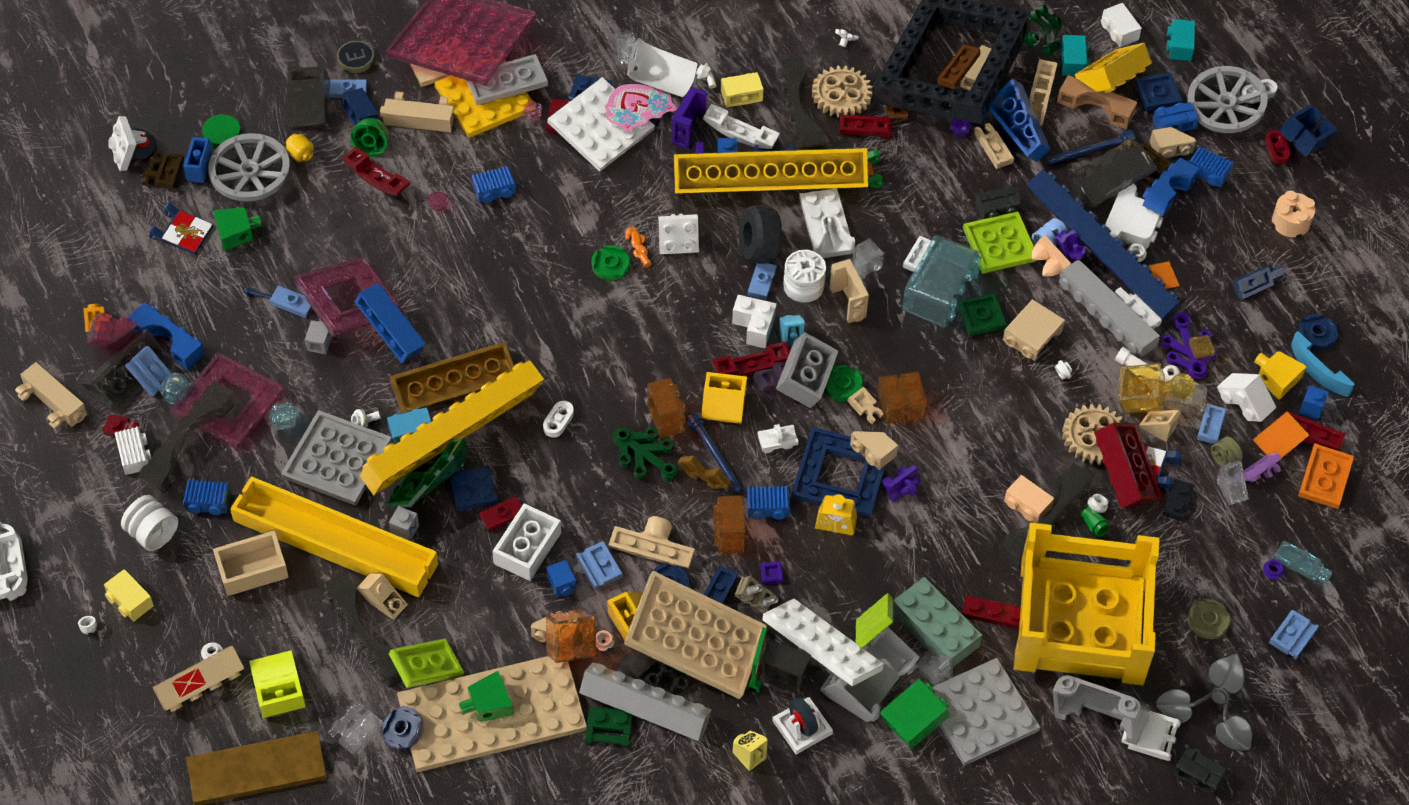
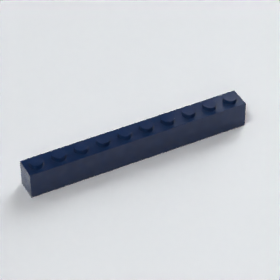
(1103, 245)

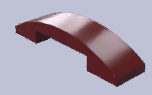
(373, 174)
(749, 364)

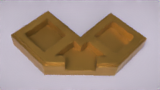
(715, 477)

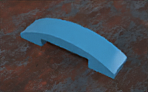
(1317, 370)

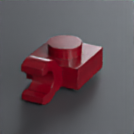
(116, 423)

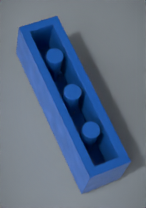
(390, 323)

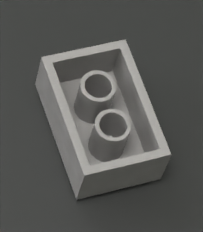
(807, 370)

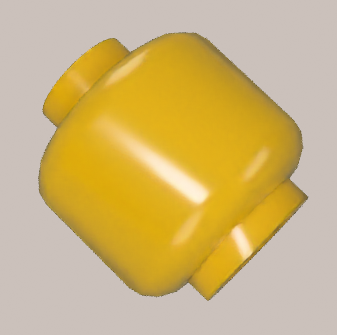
(299, 147)

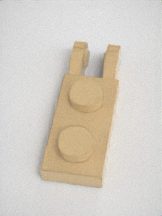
(994, 146)

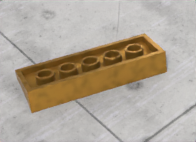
(450, 377)
(256, 768)

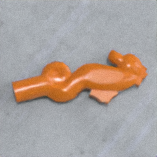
(637, 240)

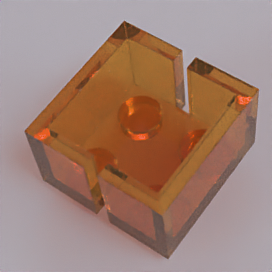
(902, 392)
(666, 407)
(729, 524)
(571, 638)

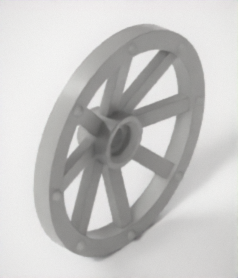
(1227, 101)
(249, 169)

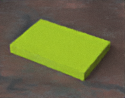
(874, 620)
(426, 663)

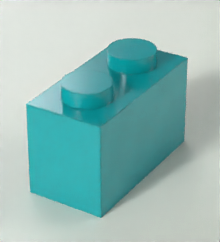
(1181, 39)
(1074, 54)

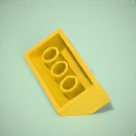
(1115, 68)

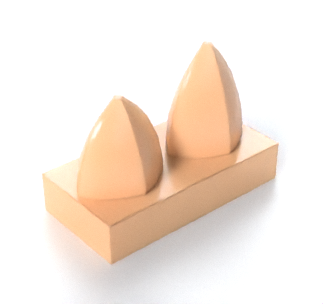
(1055, 259)

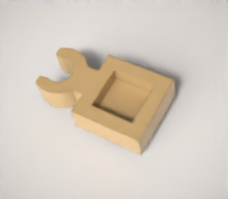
(864, 403)

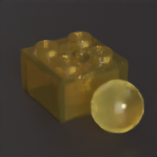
(1144, 387)

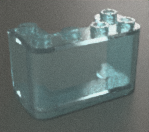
(940, 279)

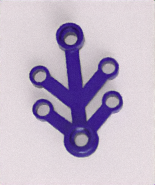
(1194, 364)

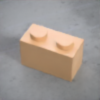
(1028, 499)

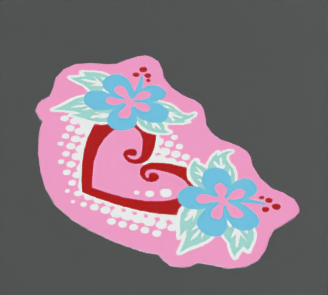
(636, 104)

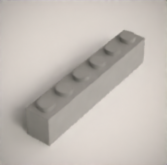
(1108, 309)
(645, 701)

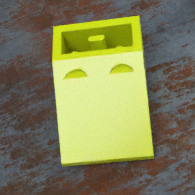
(277, 684)

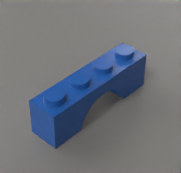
(1161, 195)
(184, 350)

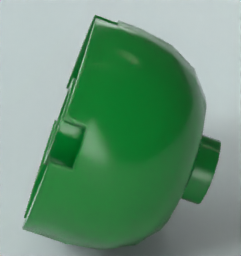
(370, 136)

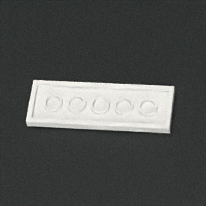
(823, 642)

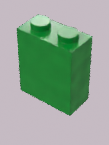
(915, 713)

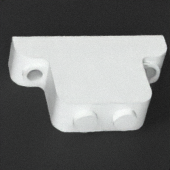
(1131, 220)

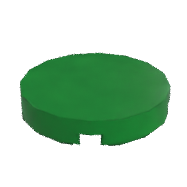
(220, 128)
(610, 262)
(843, 383)

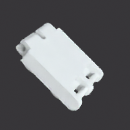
(1155, 736)

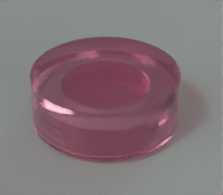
(437, 201)

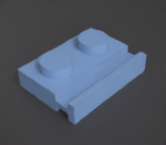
(148, 370)
(599, 565)
(1293, 634)

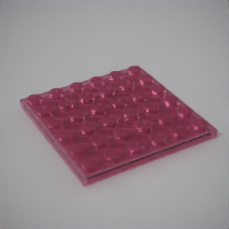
(461, 37)

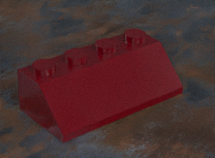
(1127, 464)

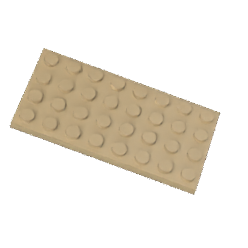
(542, 704)

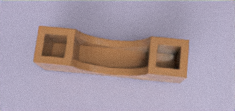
(1118, 108)

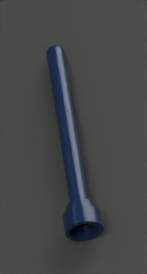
(1126, 135)
(695, 422)

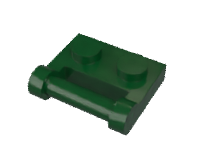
(608, 721)

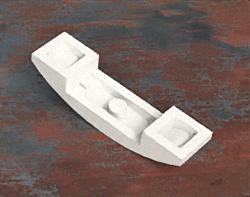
(733, 128)

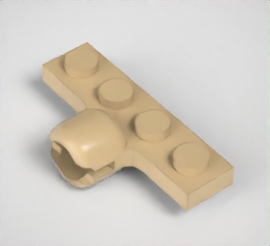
(653, 543)

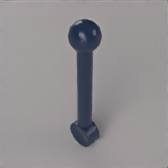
(247, 291)

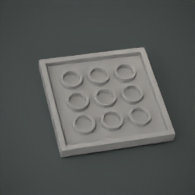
(333, 457)
(984, 712)

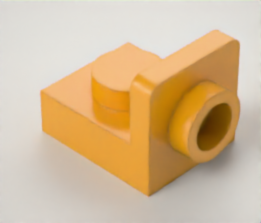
(91, 312)

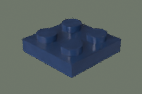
(1157, 91)
(473, 488)

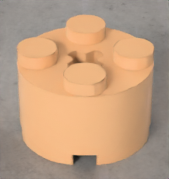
(1293, 214)

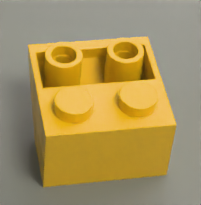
(724, 397)
(622, 610)

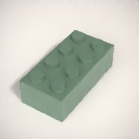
(936, 622)

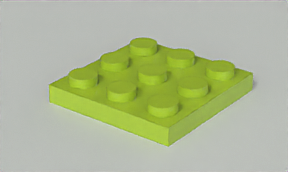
(1001, 242)

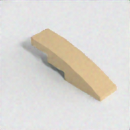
(1042, 88)

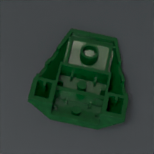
(429, 475)

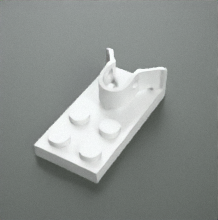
(826, 223)

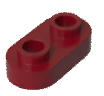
(1279, 151)

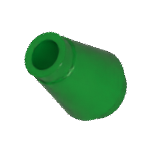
(1096, 523)

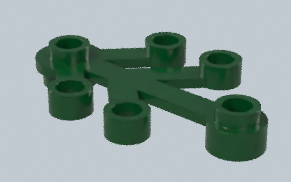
(1052, 24)
(644, 451)

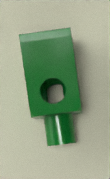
(235, 226)
(488, 699)

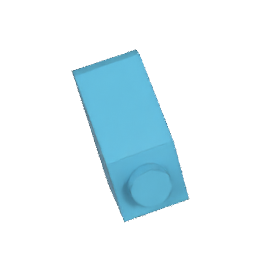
(791, 328)

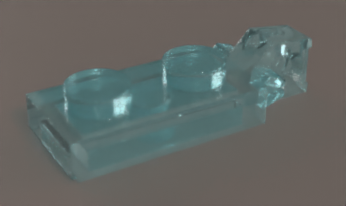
(1302, 562)

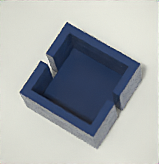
(1300, 130)

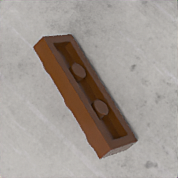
(959, 66)

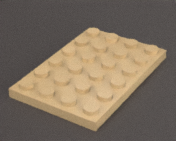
(695, 634)

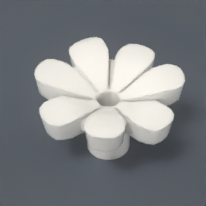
(845, 37)

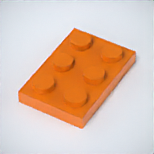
(1326, 476)

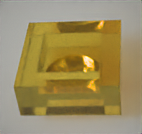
(1201, 346)

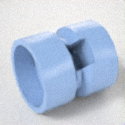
(1050, 229)

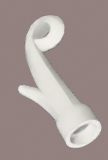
(1126, 358)

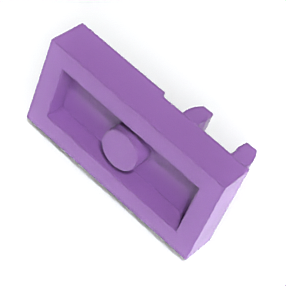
(1263, 465)

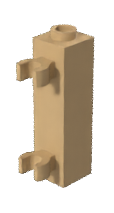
(418, 114)
(53, 394)

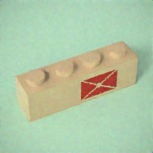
(197, 678)

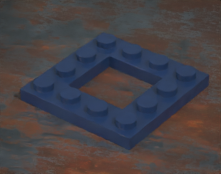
(809, 490)

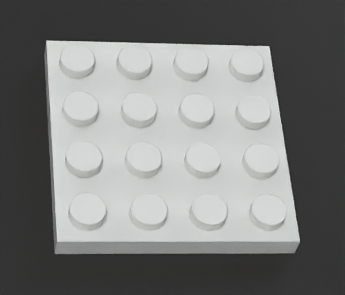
(588, 130)

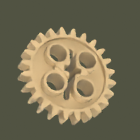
(842, 91)
(1076, 434)

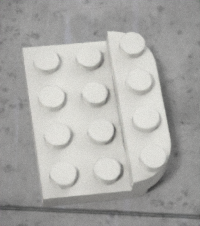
(12, 564)

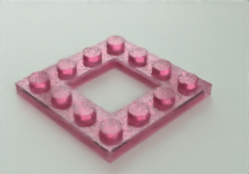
(313, 287)
(264, 393)

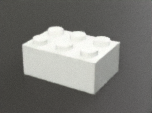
(527, 542)

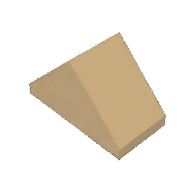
(1161, 423)

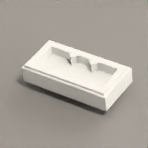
(916, 253)

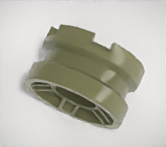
(1226, 451)

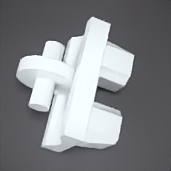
(777, 438)

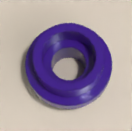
(1277, 566)

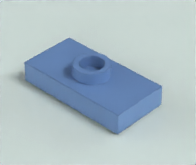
(337, 87)
(762, 281)
(290, 301)
(1211, 424)

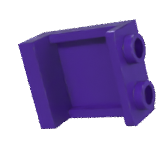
(693, 105)

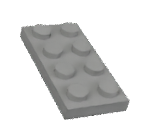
(510, 79)

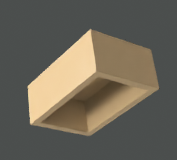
(250, 563)

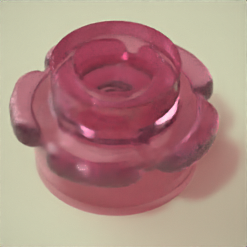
(533, 115)

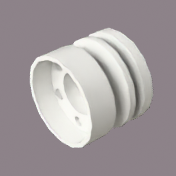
(804, 276)
(149, 522)

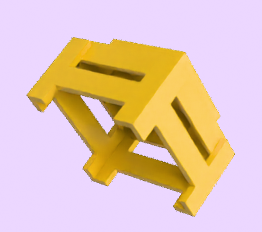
(1084, 612)

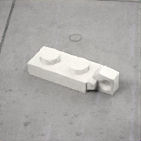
(1139, 308)

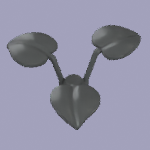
(1229, 678)

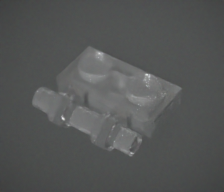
(360, 733)

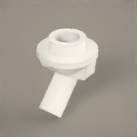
(704, 73)
(360, 418)

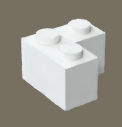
(755, 315)
(1249, 393)

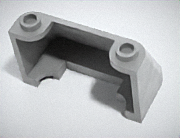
(1073, 694)
(866, 696)

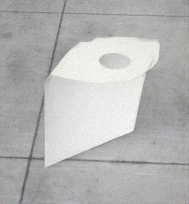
(661, 69)

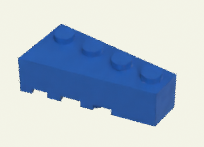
(1019, 120)

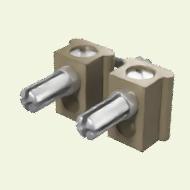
(762, 599)

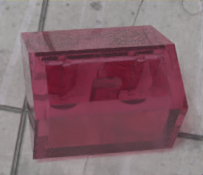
(105, 330)

